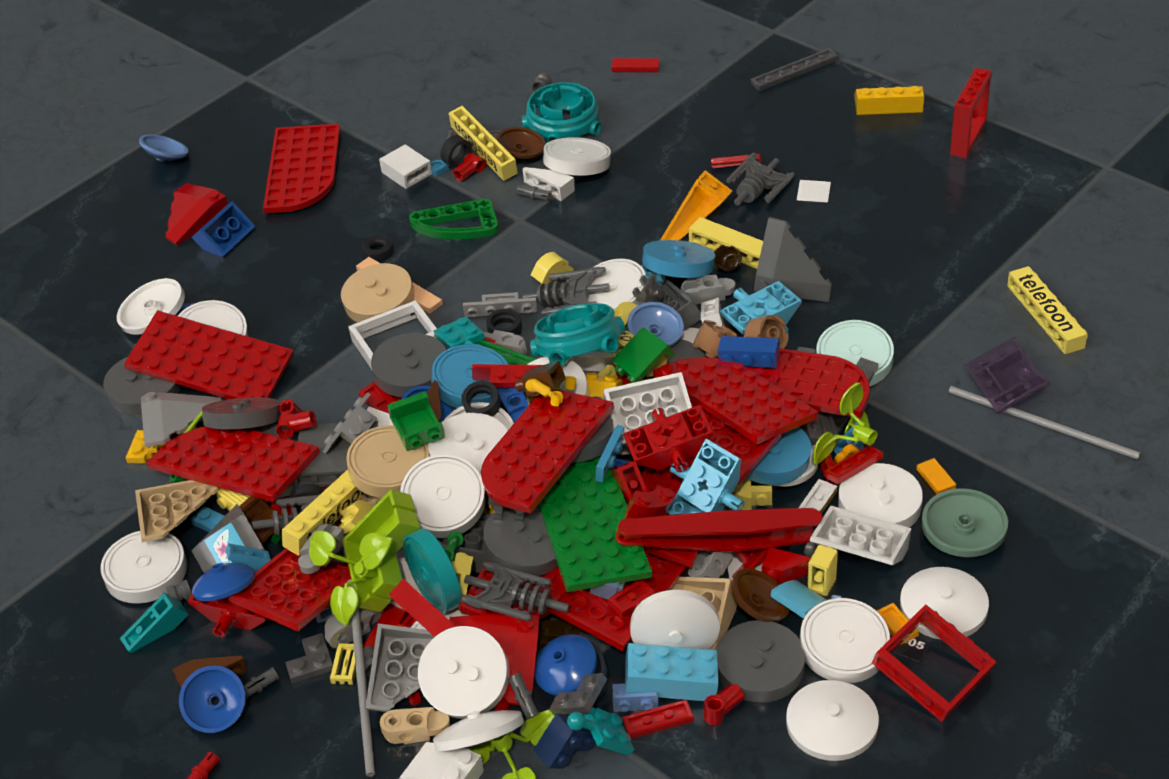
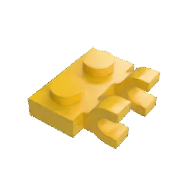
(138, 452)

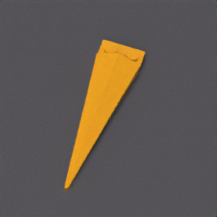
(702, 200)

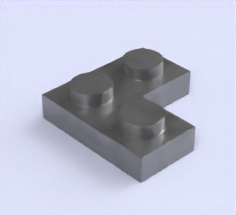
(314, 663)
(582, 698)

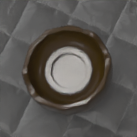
(727, 258)

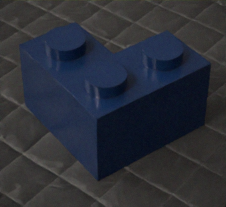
(561, 741)

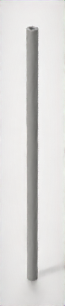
(1049, 424)
(362, 693)

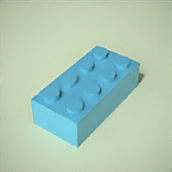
(671, 671)

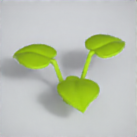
(861, 431)
(372, 548)
(531, 731)

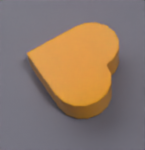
(847, 451)

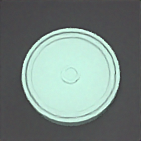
(859, 339)

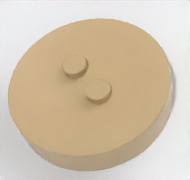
(376, 291)
(380, 461)

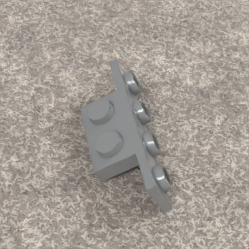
(494, 302)
(355, 423)

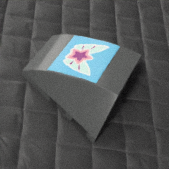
(231, 529)

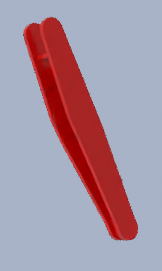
(722, 529)

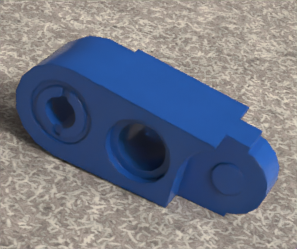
(514, 402)

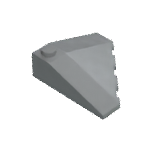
(169, 414)
(395, 665)

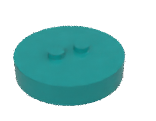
(432, 570)

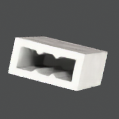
(405, 166)

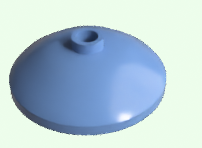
(163, 147)
(658, 319)

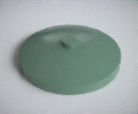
(964, 522)

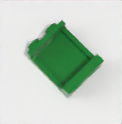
(641, 355)
(415, 421)

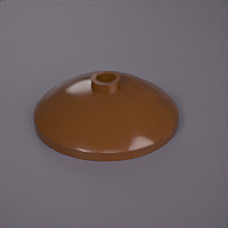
(521, 142)
(753, 595)

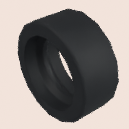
(450, 145)
(503, 316)
(481, 387)

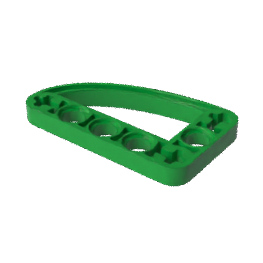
(422, 219)

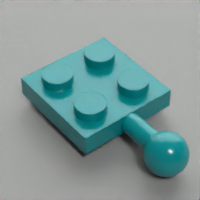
(459, 333)
(605, 729)

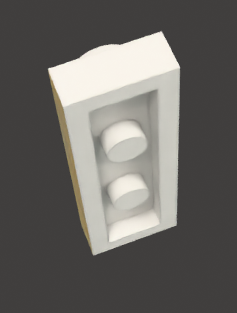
(819, 496)

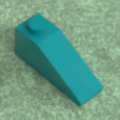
(154, 623)

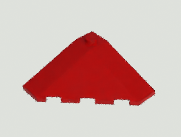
(192, 210)
(516, 638)

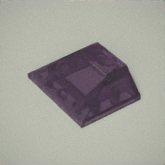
(1006, 375)

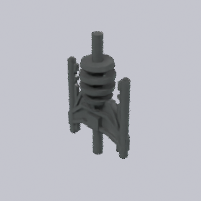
(757, 178)
(571, 293)
(280, 522)
(507, 589)

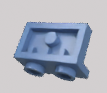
(633, 701)

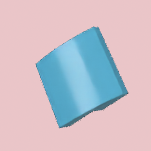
(796, 597)

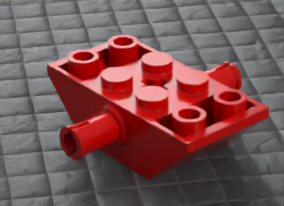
(669, 439)
(226, 615)

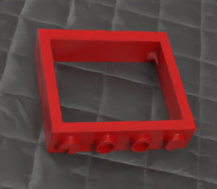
(971, 116)
(912, 683)

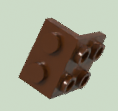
(255, 510)

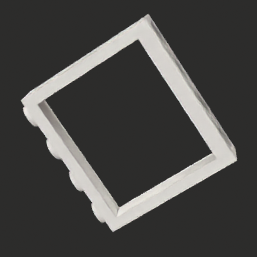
(386, 321)

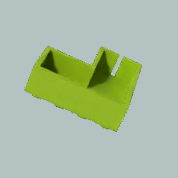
(391, 518)

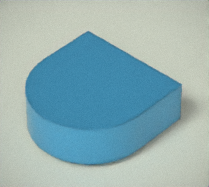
(438, 167)

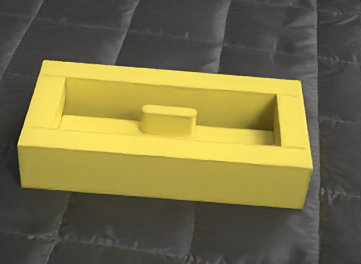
(343, 677)

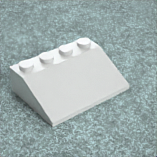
(637, 400)
(862, 535)
(444, 764)

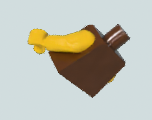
(545, 380)

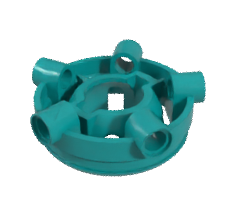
(550, 103)
(577, 332)

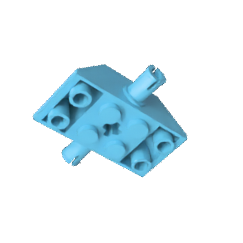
(771, 300)
(712, 469)

